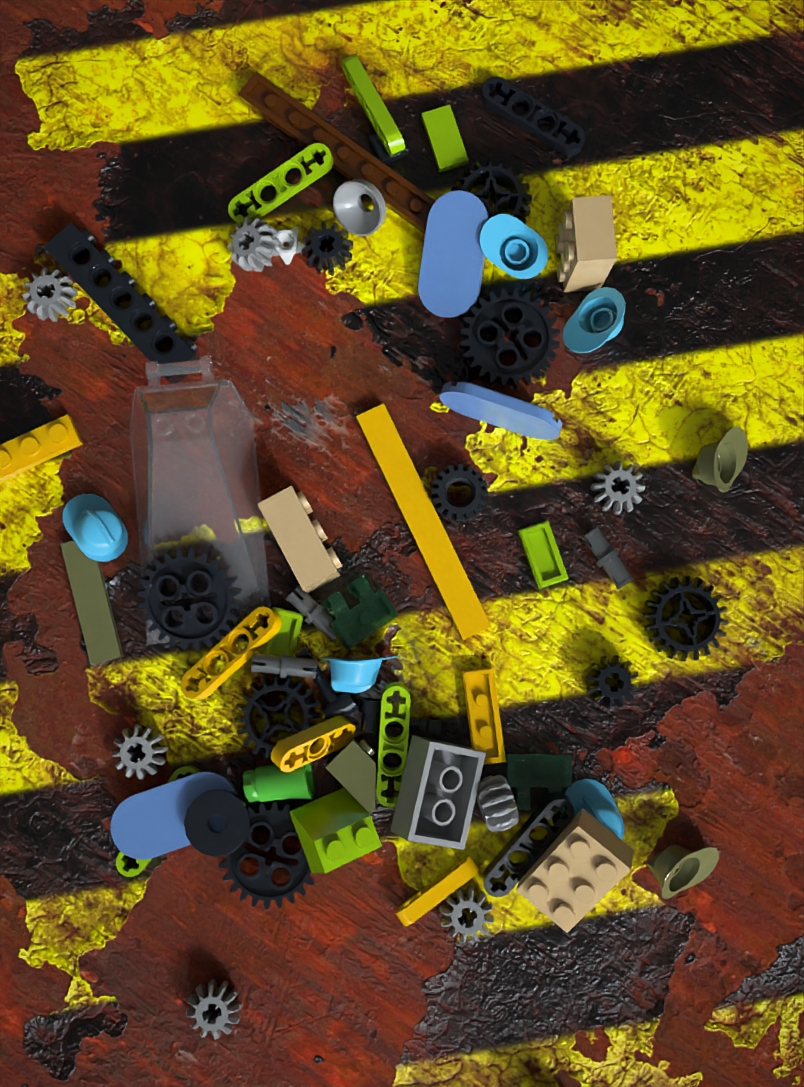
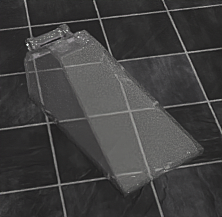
(198, 481)

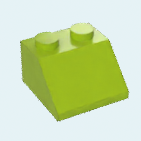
(334, 831)

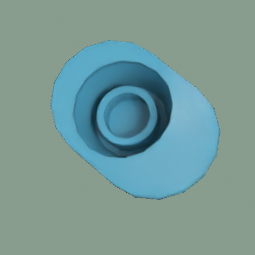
(513, 246)
(595, 320)
(95, 527)
(356, 674)
(598, 802)

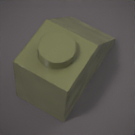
(357, 772)

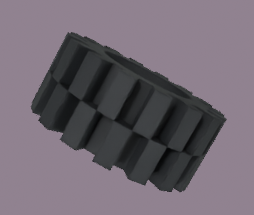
(459, 474)

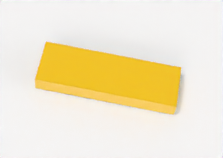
(484, 713)

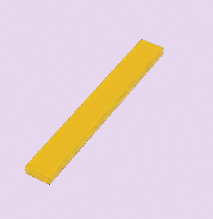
(423, 522)

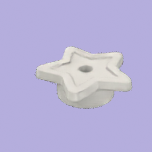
(294, 247)

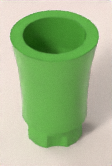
(272, 784)

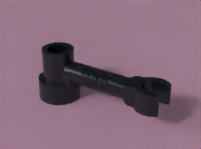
(337, 703)
(370, 719)

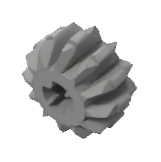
(253, 244)
(42, 286)
(616, 498)
(129, 754)
(497, 803)
(479, 915)
(205, 1018)

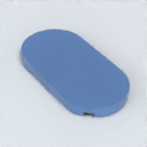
(452, 254)
(501, 410)
(154, 819)

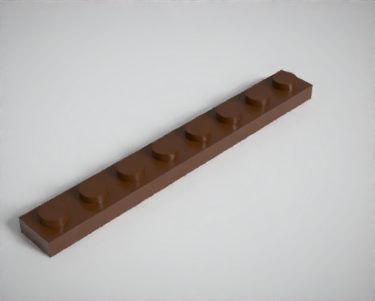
(348, 156)

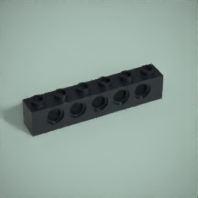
(68, 249)

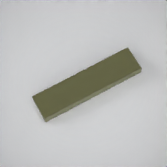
(92, 605)

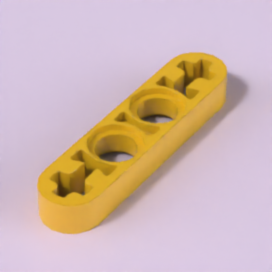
(228, 649)

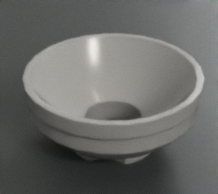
(352, 212)

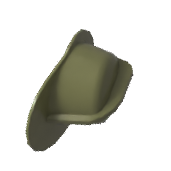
(722, 460)
(681, 868)

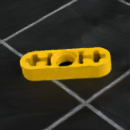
(296, 750)
(437, 891)

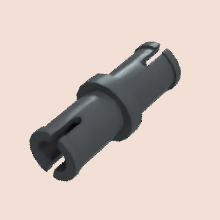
(607, 558)
(313, 612)
(284, 665)

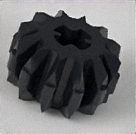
(325, 259)
(619, 673)

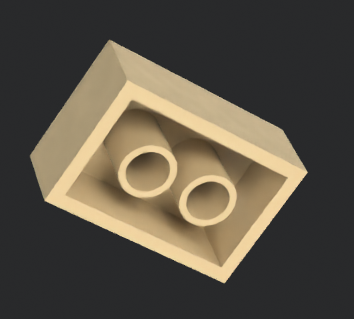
(586, 243)
(300, 539)
(576, 871)

